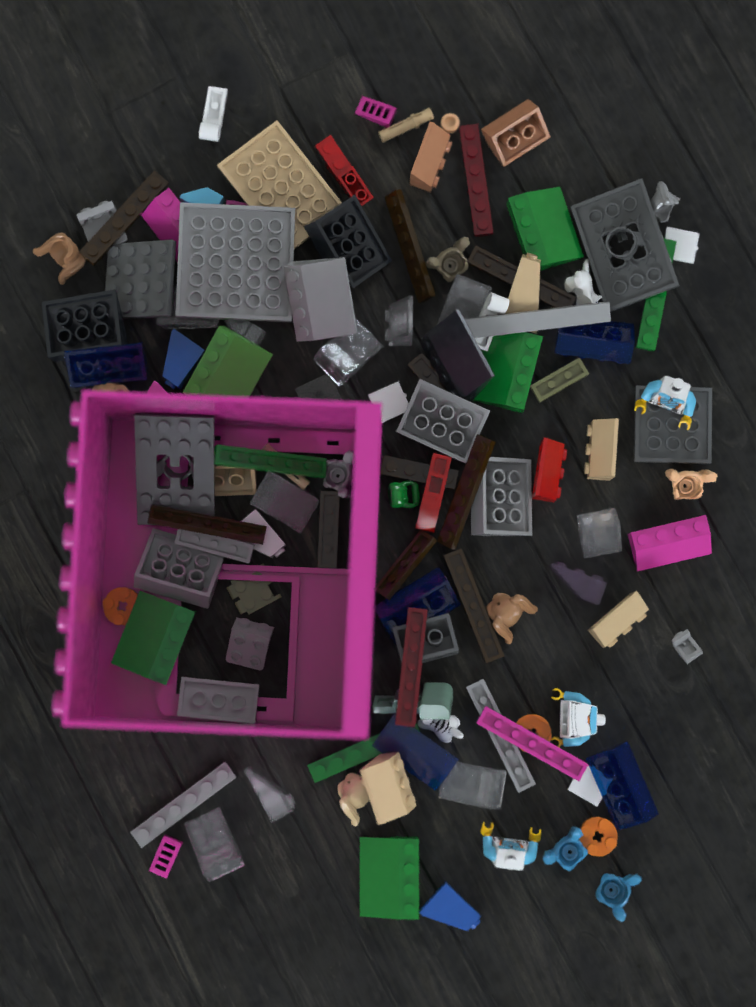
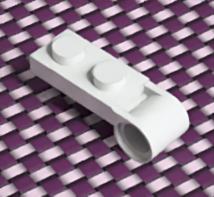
(213, 114)
(493, 305)

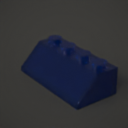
(597, 341)
(106, 365)
(428, 592)
(418, 752)
(622, 786)

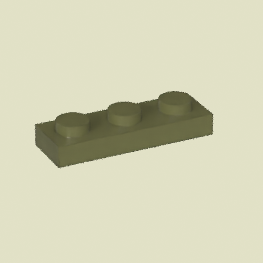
(559, 380)

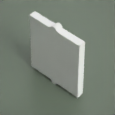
(686, 244)
(392, 399)
(586, 788)

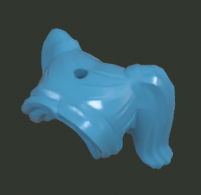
(561, 848)
(620, 892)

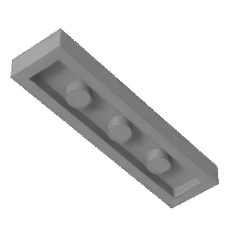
(216, 545)

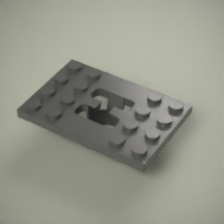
(611, 215)
(174, 436)

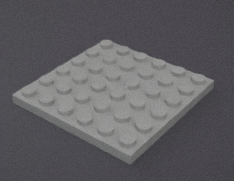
(234, 262)

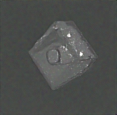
(599, 532)

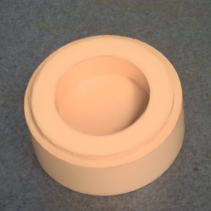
(450, 123)

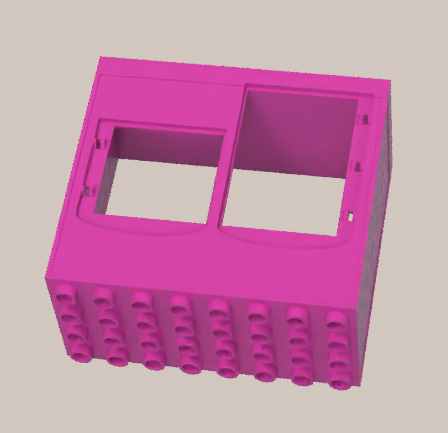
(328, 606)

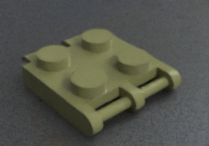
(252, 594)

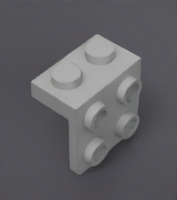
(94, 218)
(249, 643)

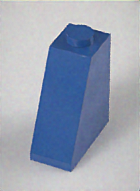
(180, 360)
(450, 908)

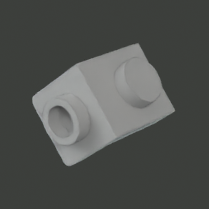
(686, 646)

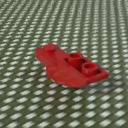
(342, 170)
(433, 492)

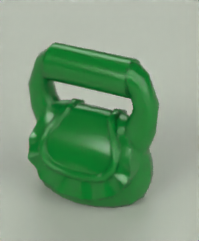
(399, 497)

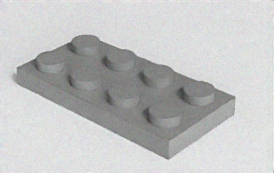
(218, 700)

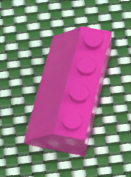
(163, 217)
(671, 543)

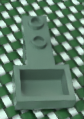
(433, 704)

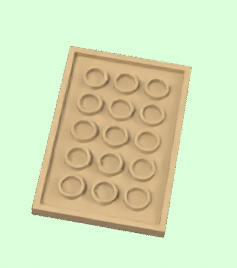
(277, 174)

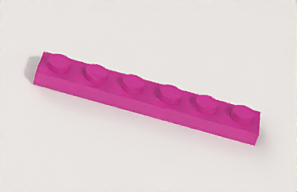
(532, 743)

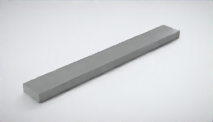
(539, 319)

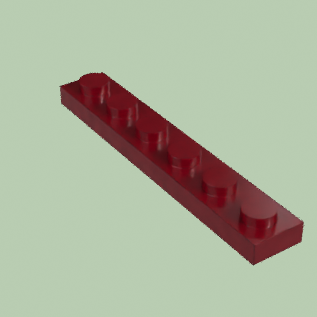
(476, 180)
(411, 667)

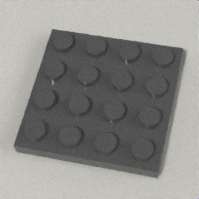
(142, 277)
(662, 441)

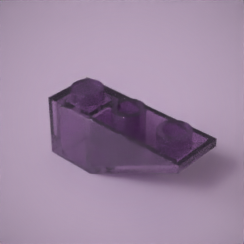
(583, 586)

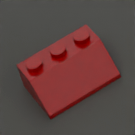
(549, 470)

